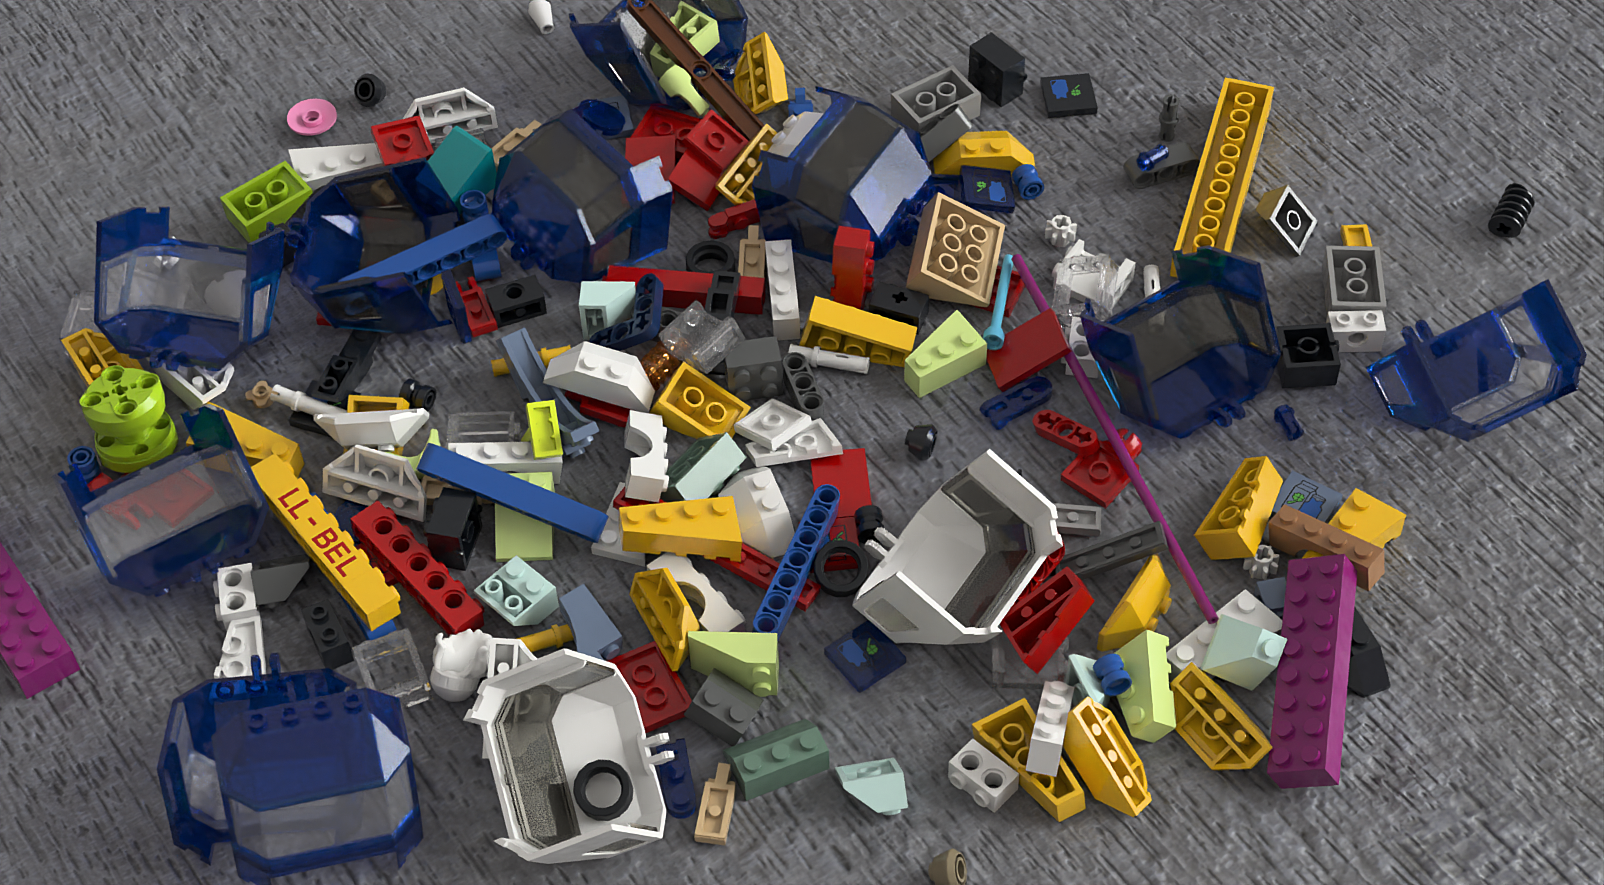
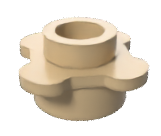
(260, 395)

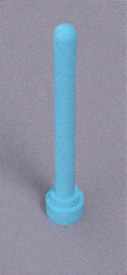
(994, 334)

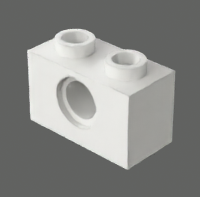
(1358, 330)

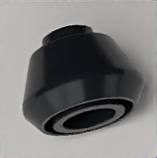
(369, 90)
(921, 441)

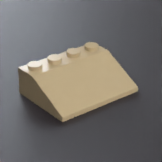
(955, 253)

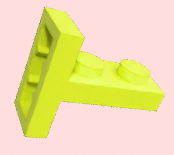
(543, 430)

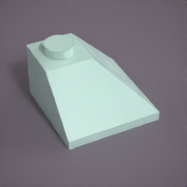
(1242, 652)
(1083, 678)
(876, 784)

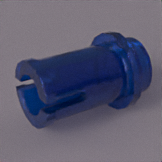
(1149, 159)
(1287, 420)

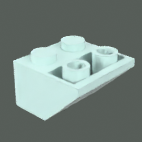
(604, 305)
(519, 593)

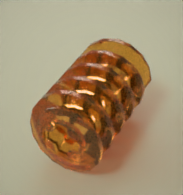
(659, 365)

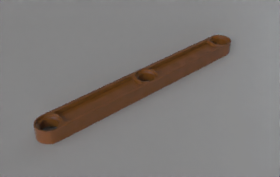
(688, 58)

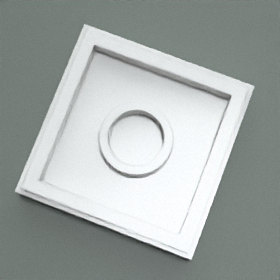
(772, 424)

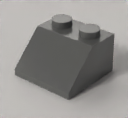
(723, 707)

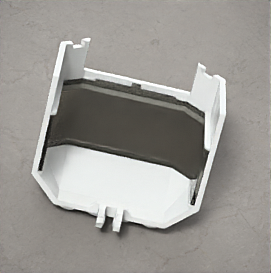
(960, 558)
(542, 730)

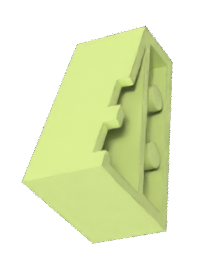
(945, 356)

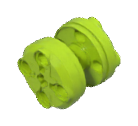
(128, 418)

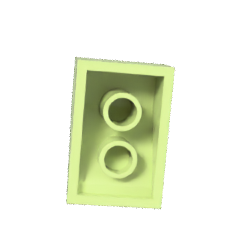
(521, 534)
(742, 656)

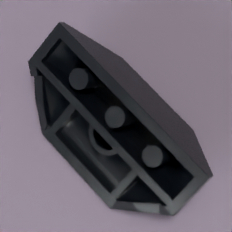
(1367, 664)

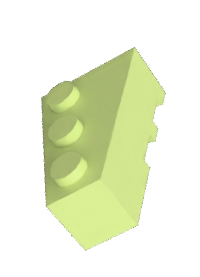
(696, 27)
(1148, 701)

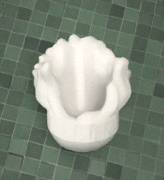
(459, 664)

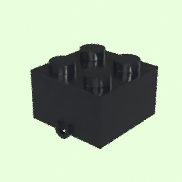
(996, 69)
(1308, 355)
(454, 527)

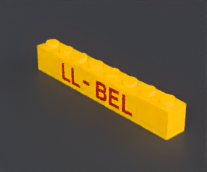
(326, 544)

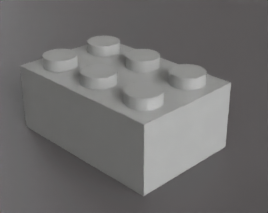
(929, 97)
(1353, 279)

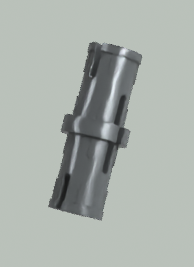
(1168, 118)

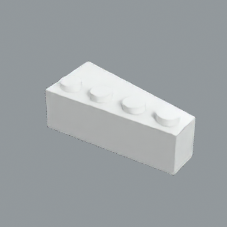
(321, 164)
(1195, 645)

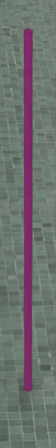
(1122, 453)

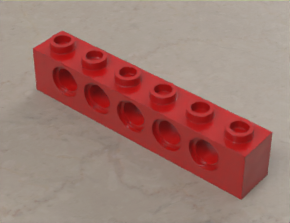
(369, 529)

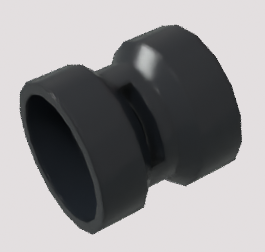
(418, 395)
(867, 520)

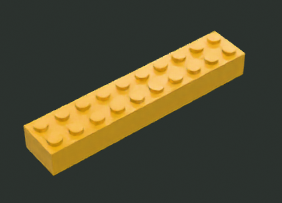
(1225, 167)

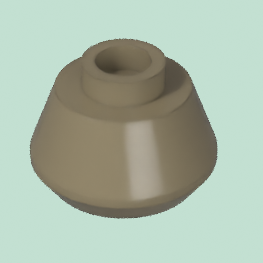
(948, 868)

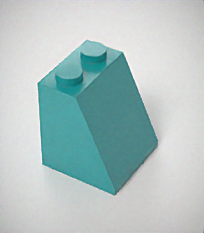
(463, 165)

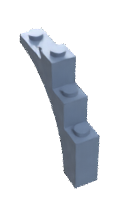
(529, 375)
(589, 625)

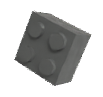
(754, 369)

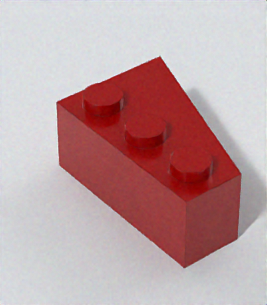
(852, 267)
(1046, 618)

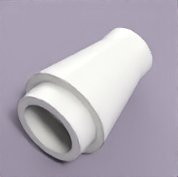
(541, 14)

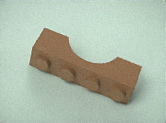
(1296, 531)

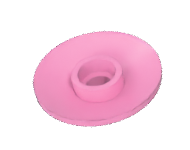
(311, 117)

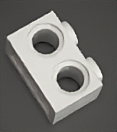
(1077, 340)
(235, 594)
(988, 771)

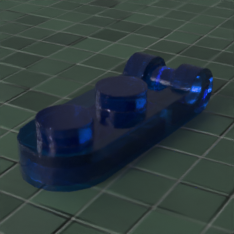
(1017, 401)
(677, 781)

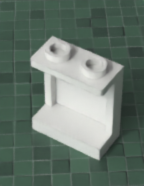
(1086, 285)

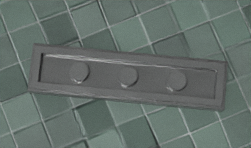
(1116, 551)

